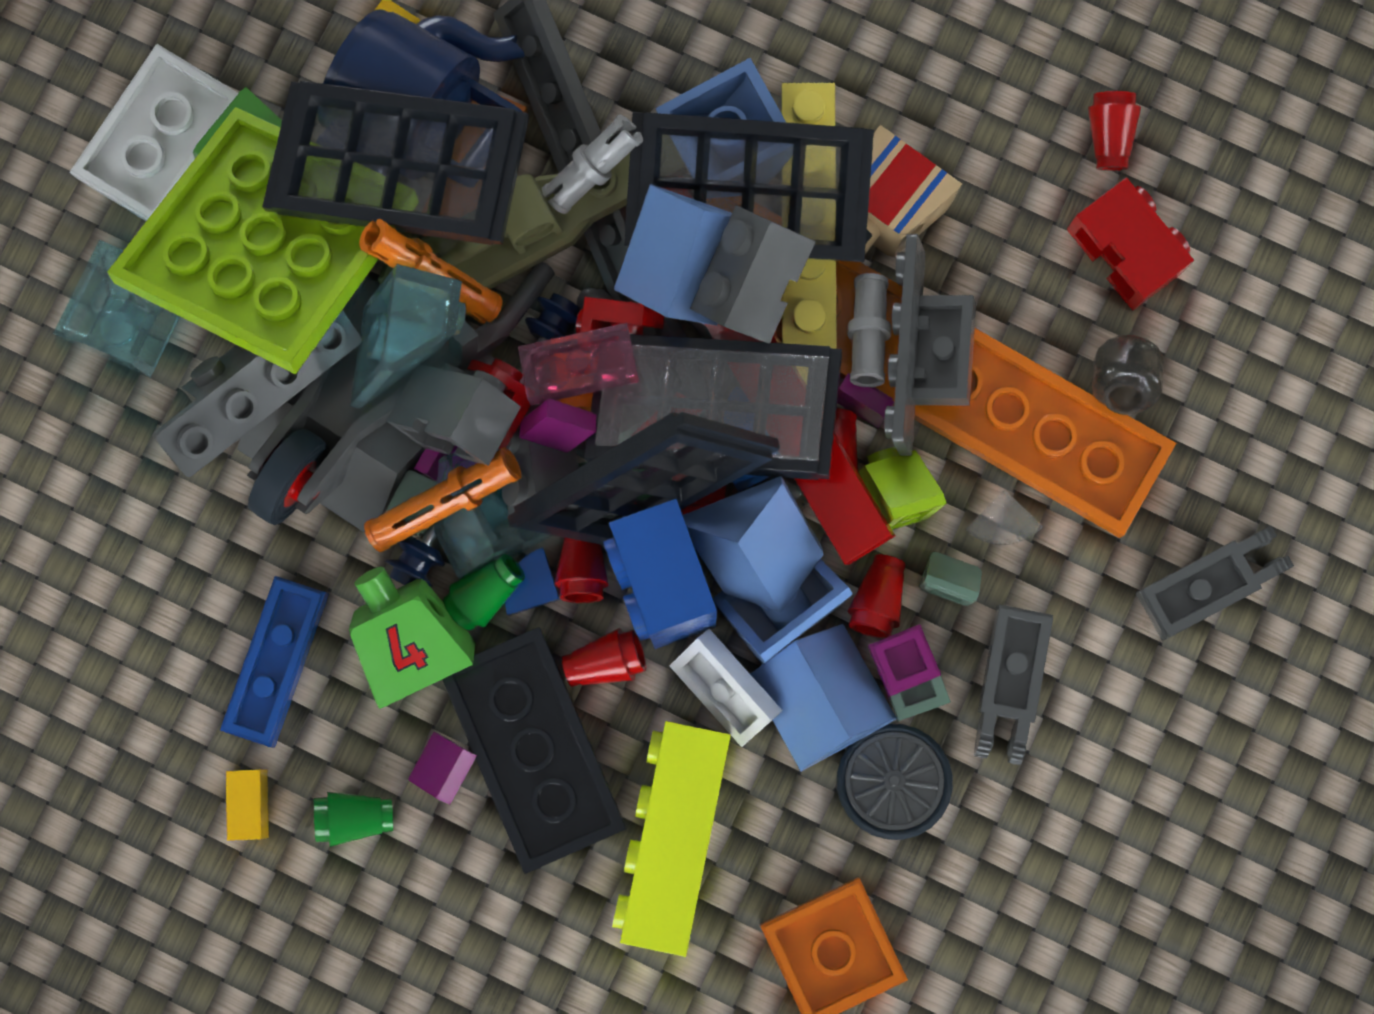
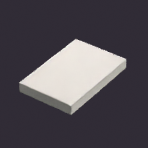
(152, 132)

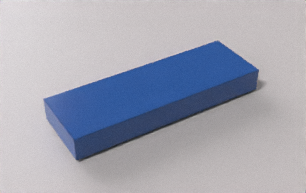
(274, 662)

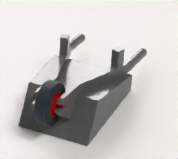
(348, 455)

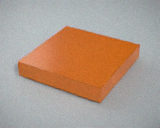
(833, 951)

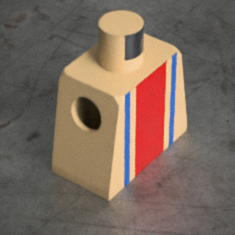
(904, 193)

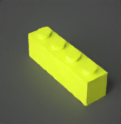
(674, 838)

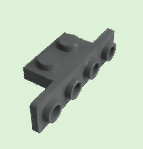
(932, 348)
(240, 392)

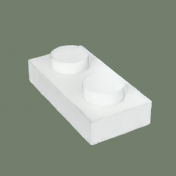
(725, 687)

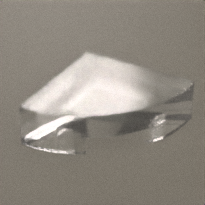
(1004, 522)

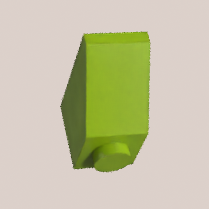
(902, 487)

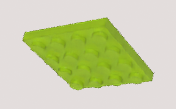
(234, 266)

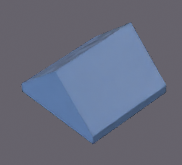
(731, 94)
(671, 253)
(756, 544)
(770, 631)
(823, 695)

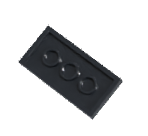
(533, 751)

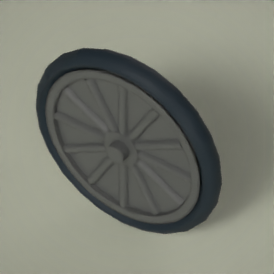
(895, 782)

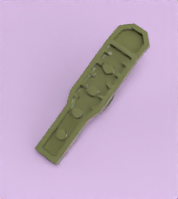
(532, 230)

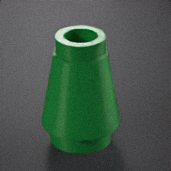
(483, 592)
(350, 817)

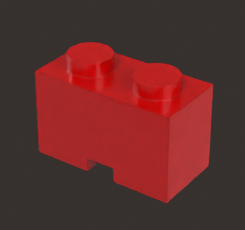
(1132, 241)

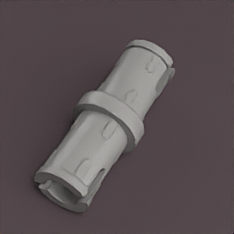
(592, 164)
(869, 330)

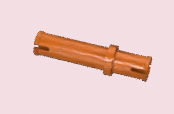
(394, 248)
(392, 528)

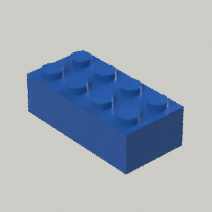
(660, 564)

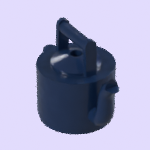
(420, 59)

